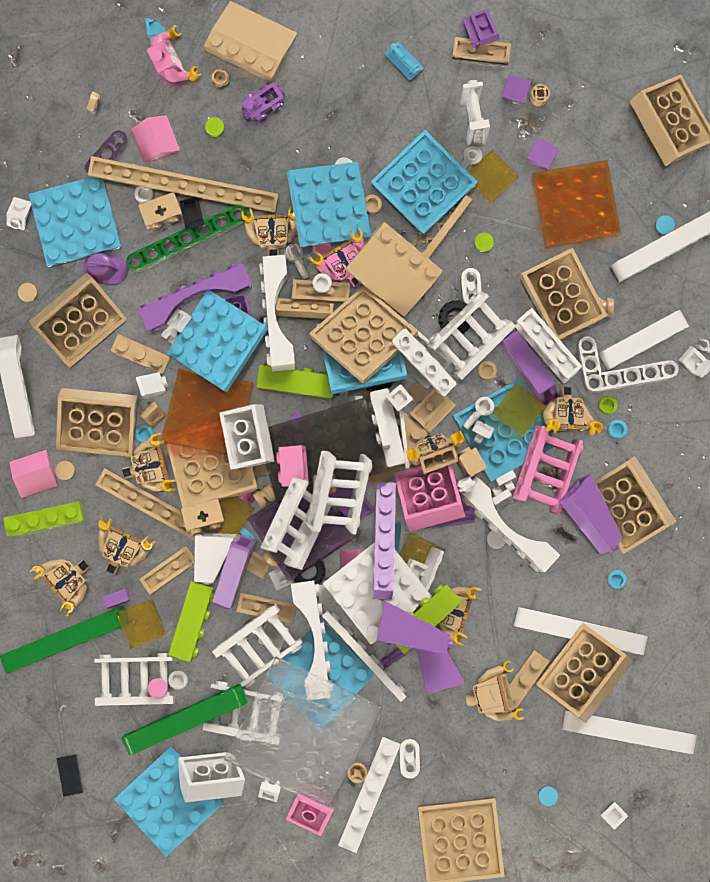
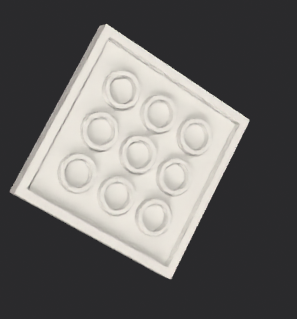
(354, 591)

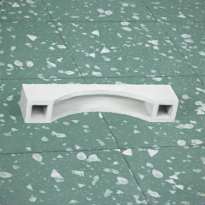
(275, 275)
(538, 553)
(305, 599)

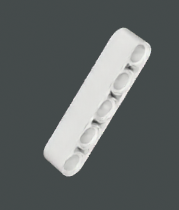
(643, 340)

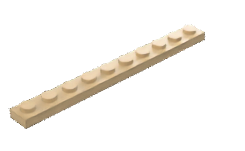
(182, 184)
(162, 512)

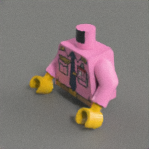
(166, 59)
(338, 259)

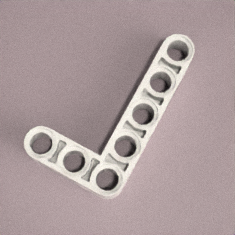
(622, 381)
(15, 387)

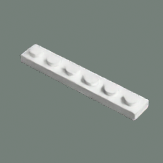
(371, 661)
(369, 794)

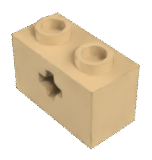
(168, 204)
(470, 462)
(192, 514)

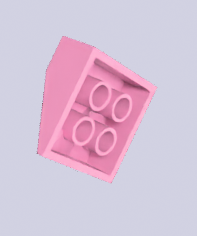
(429, 497)

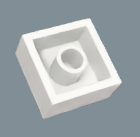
(273, 635)

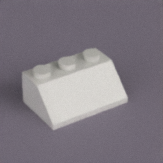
(247, 436)
(209, 777)

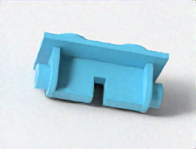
(403, 60)

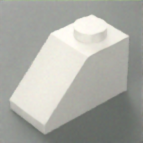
(152, 385)

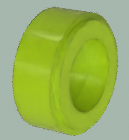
(214, 127)
(484, 242)
(607, 405)

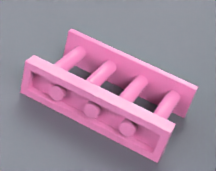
(529, 472)

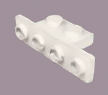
(423, 362)
(387, 427)
(426, 571)

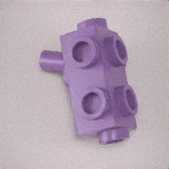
(257, 105)

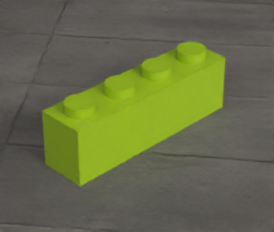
(295, 382)
(44, 519)
(435, 609)
(191, 620)

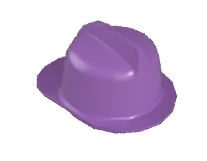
(106, 268)

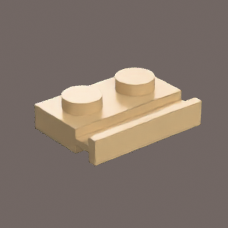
(432, 410)

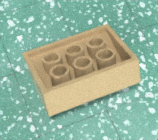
(250, 41)
(672, 119)
(393, 269)
(563, 294)
(78, 320)
(96, 422)
(634, 504)
(584, 672)

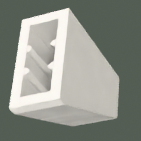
(210, 555)

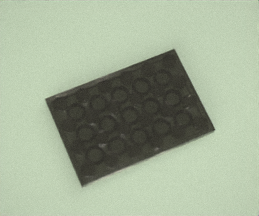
(341, 430)

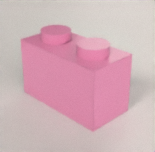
(292, 464)

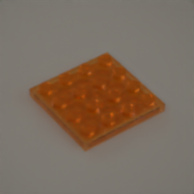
(576, 203)
(196, 408)

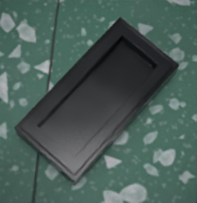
(191, 213)
(69, 775)

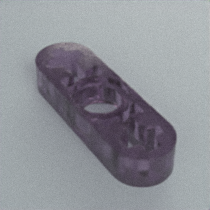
(105, 145)

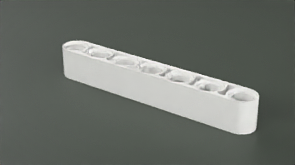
(662, 248)
(567, 628)
(631, 733)

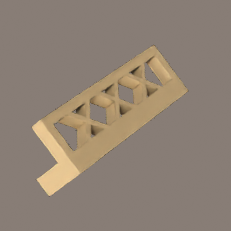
(444, 231)

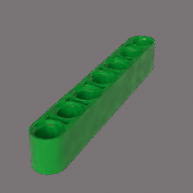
(180, 246)
(61, 641)
(184, 719)

